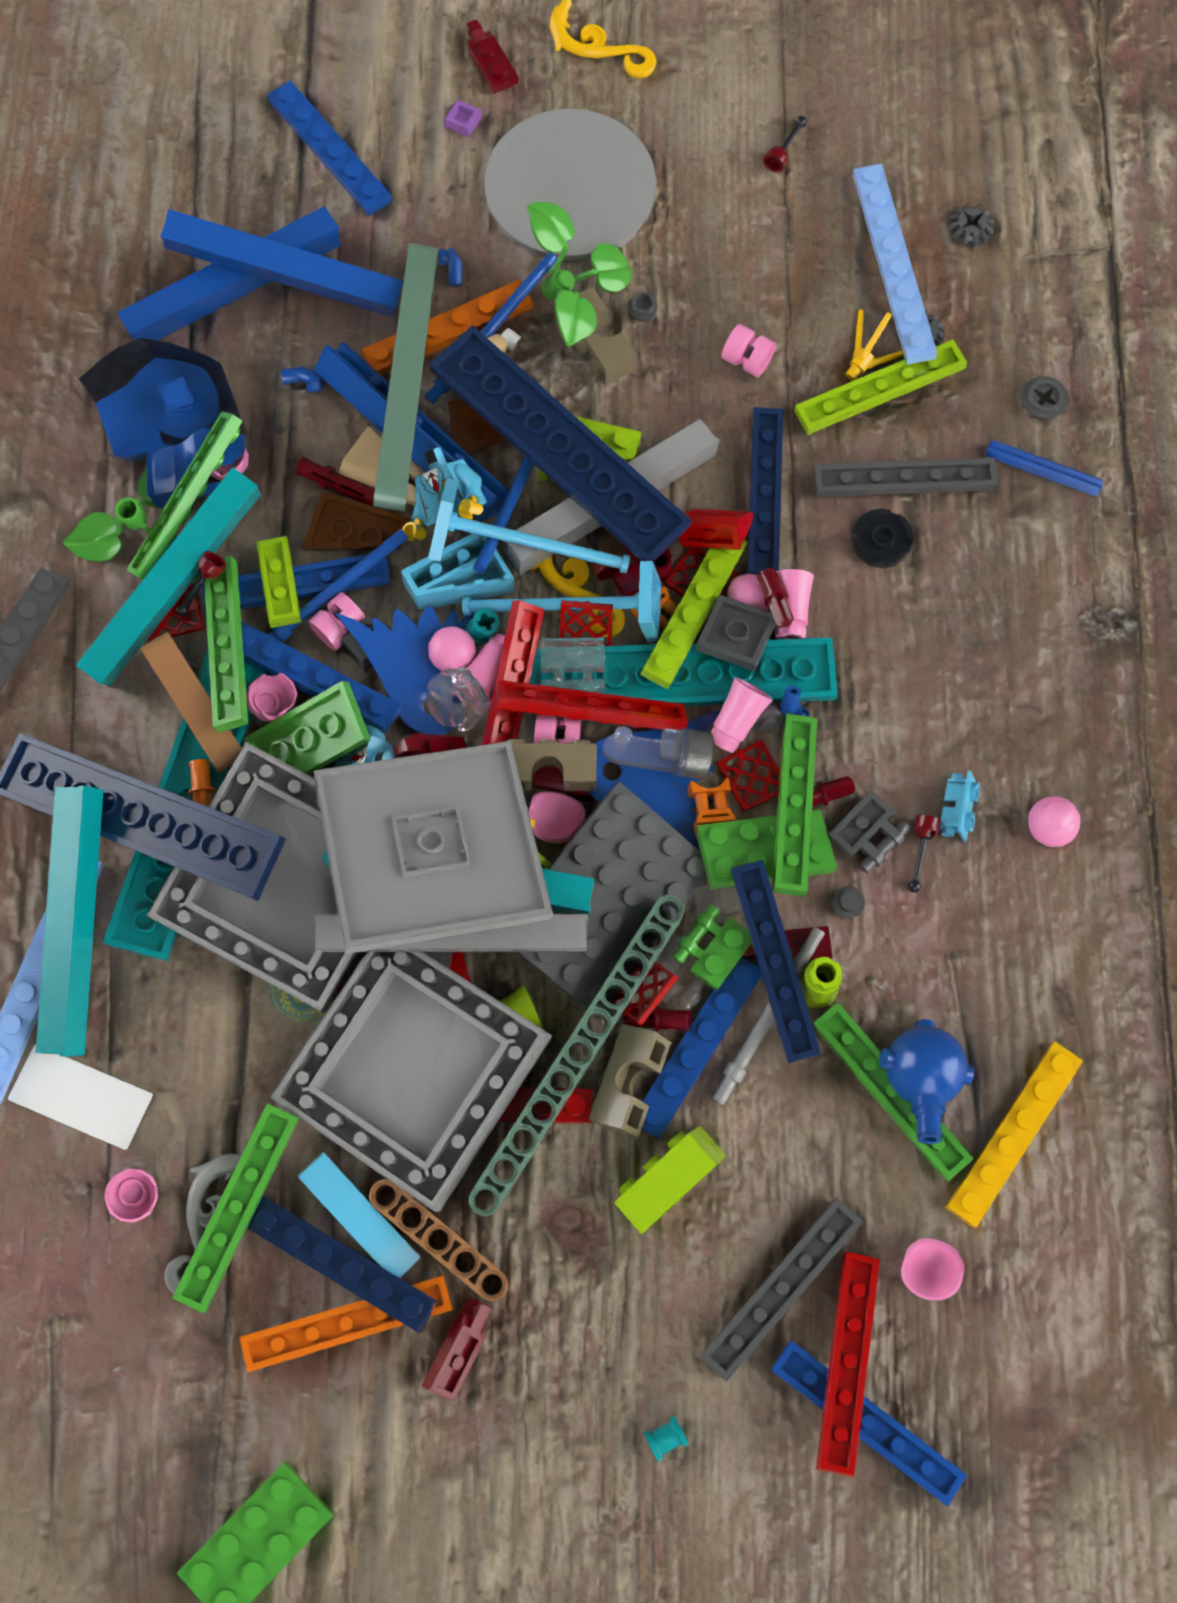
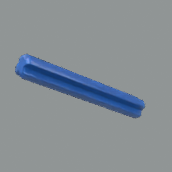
(1044, 468)

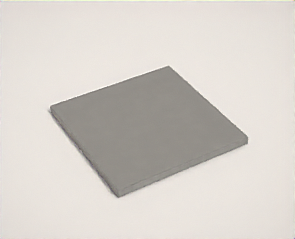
(430, 847)

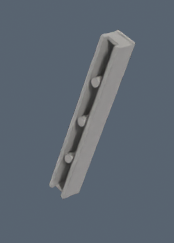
(658, 465)
(558, 934)

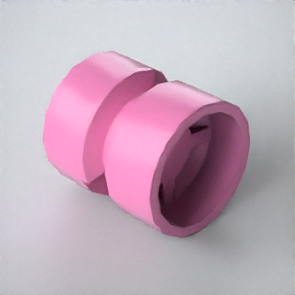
(739, 345)
(327, 624)
(547, 727)

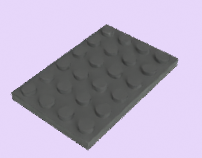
(633, 865)

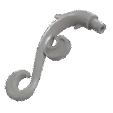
(195, 1215)

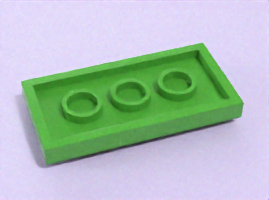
(315, 730)
(752, 840)
(257, 1540)

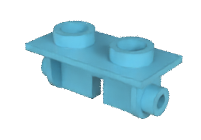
(959, 818)

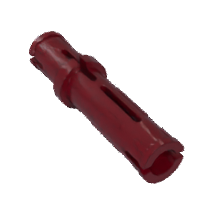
(328, 478)

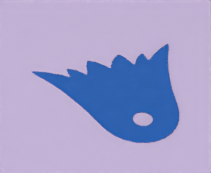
(404, 661)
(658, 789)

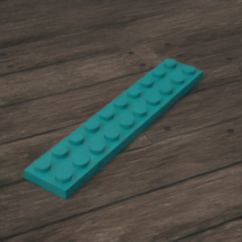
(707, 680)
(129, 925)

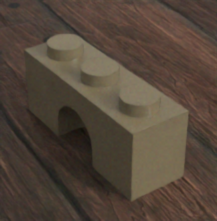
(607, 356)
(574, 760)
(633, 1054)

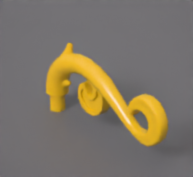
(597, 49)
(573, 588)

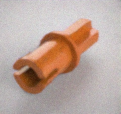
(201, 782)

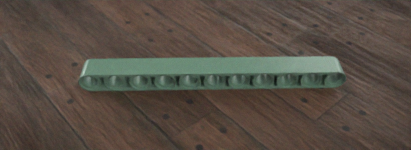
(405, 378)
(574, 1070)

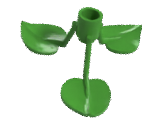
(574, 315)
(98, 533)

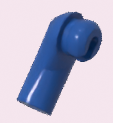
(455, 266)
(304, 375)
(790, 702)

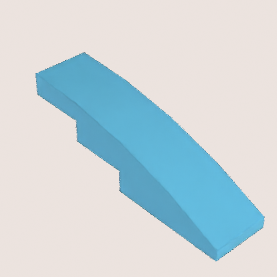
(358, 1216)

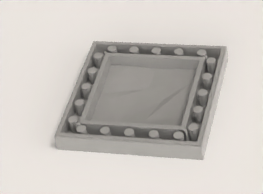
(278, 931)
(411, 1071)

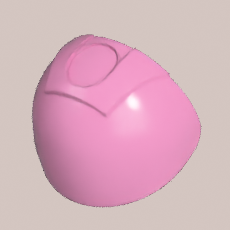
(556, 816)
(932, 1269)

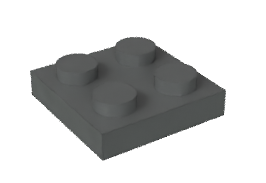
(736, 633)

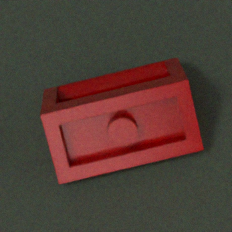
(716, 528)

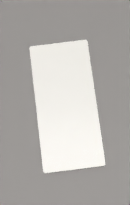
(81, 1097)

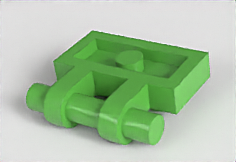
(721, 954)

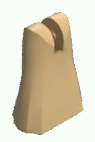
(363, 461)

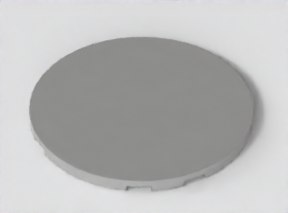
(579, 163)

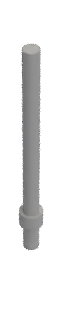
(736, 1071)

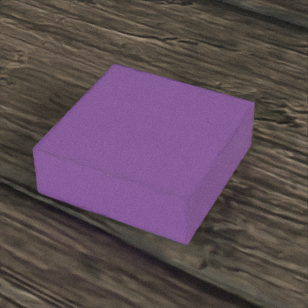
(462, 118)

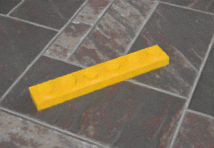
(1013, 1135)

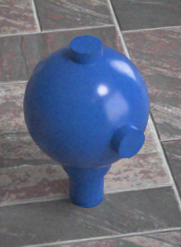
(926, 1071)

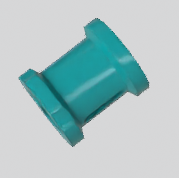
(486, 618)
(665, 1438)

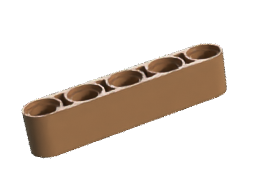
(191, 700)
(423, 1232)

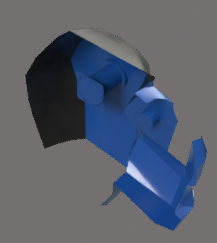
(161, 407)

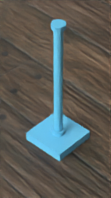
(449, 521)
(646, 602)

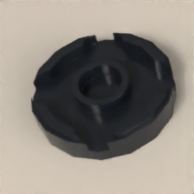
(882, 538)

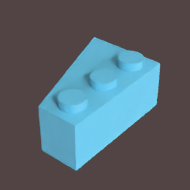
(454, 577)

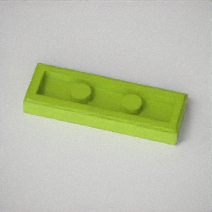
(278, 582)

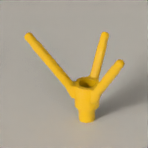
(862, 357)

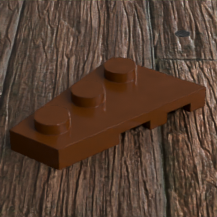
(470, 429)
(350, 525)

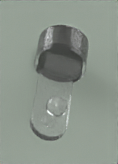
(678, 751)

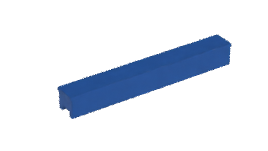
(280, 263)
(219, 285)
(369, 393)

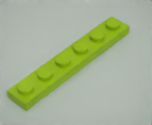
(878, 388)
(690, 615)

